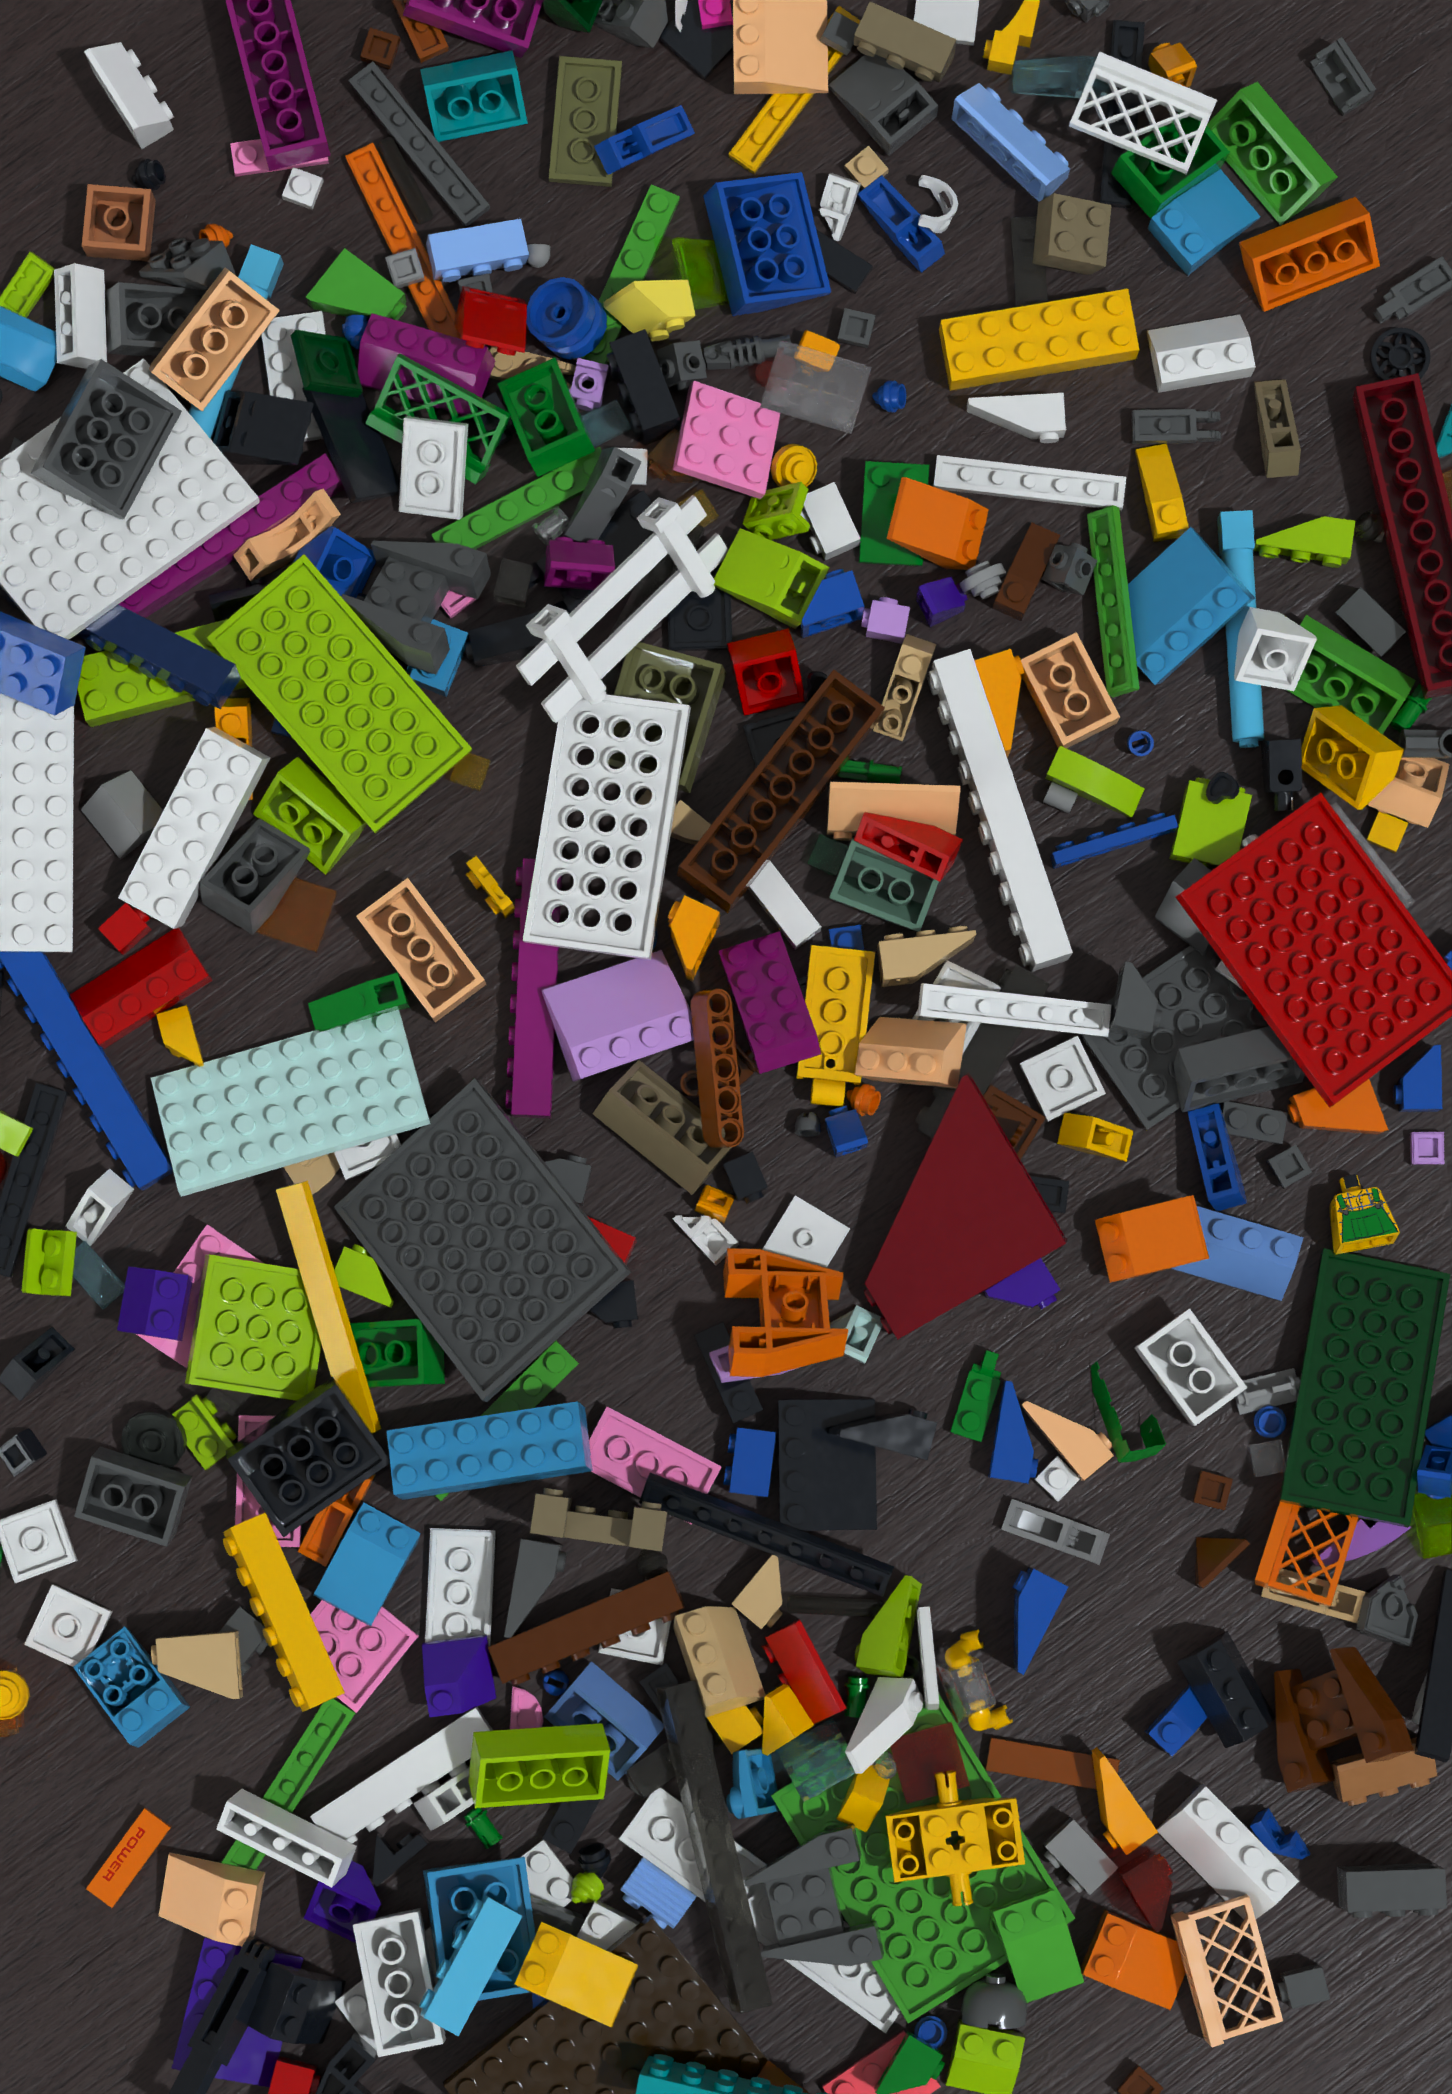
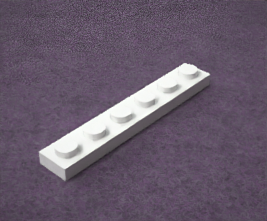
(1029, 482)
(1014, 1010)

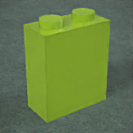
(1207, 829)

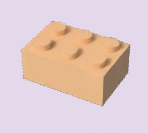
(1068, 691)

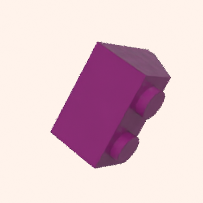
(577, 563)

